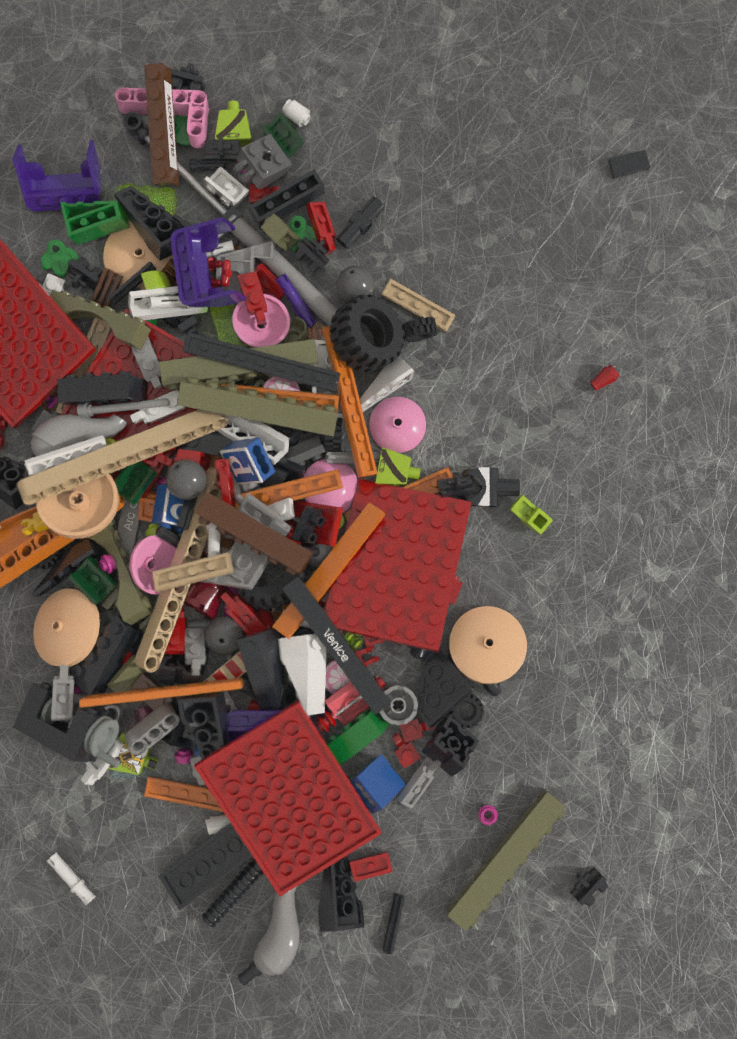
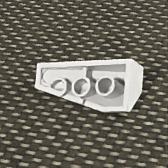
(306, 667)

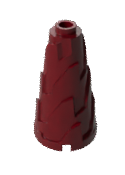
(205, 598)

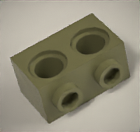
(280, 232)

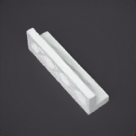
(141, 308)
(269, 437)
(57, 457)

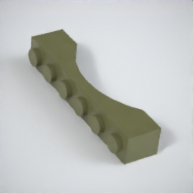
(128, 330)
(131, 601)

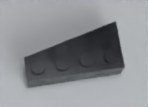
(101, 389)
(105, 657)

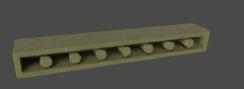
(205, 369)
(258, 406)
(505, 860)

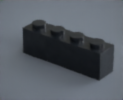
(288, 198)

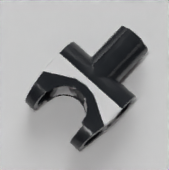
(491, 486)

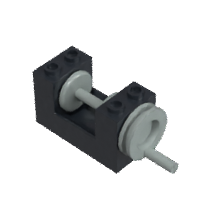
(82, 740)

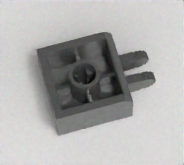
(262, 162)

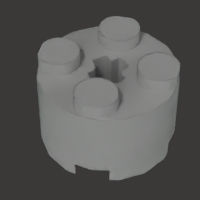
(409, 705)

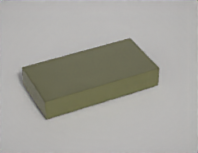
(126, 676)

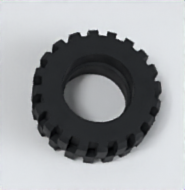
(352, 344)
(270, 596)

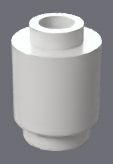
(296, 112)

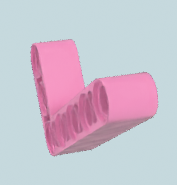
(185, 103)

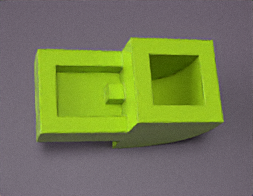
(155, 280)
(530, 515)

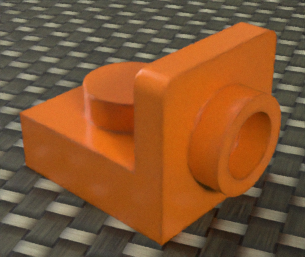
(146, 507)

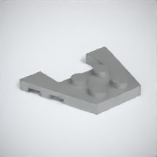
(243, 262)
(246, 568)

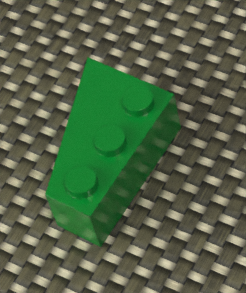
(93, 220)
(356, 735)

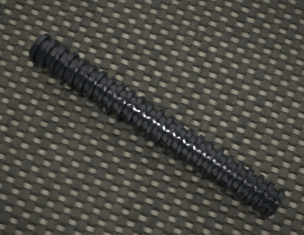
(233, 893)

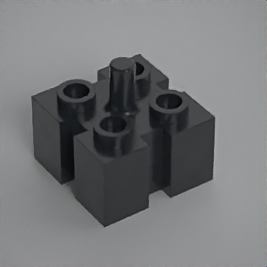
(175, 670)
(450, 746)

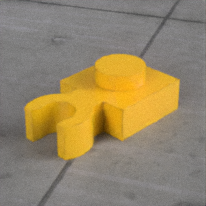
(33, 524)

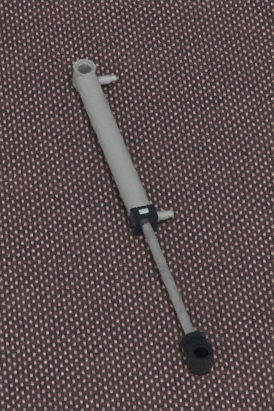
(245, 232)

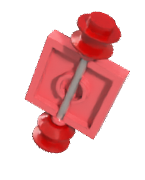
(345, 706)

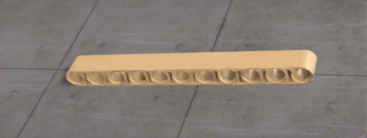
(119, 455)
(175, 596)

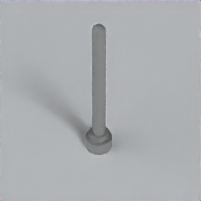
(88, 410)

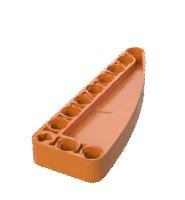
(27, 550)

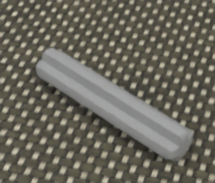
(345, 457)

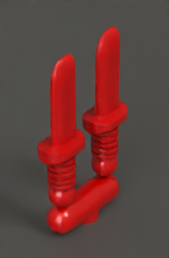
(226, 272)

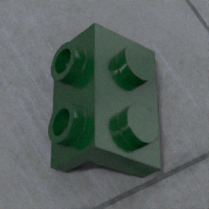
(284, 134)
(134, 481)
(93, 581)

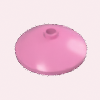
(275, 325)
(394, 437)
(341, 497)
(157, 553)

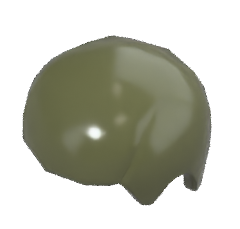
(297, 331)

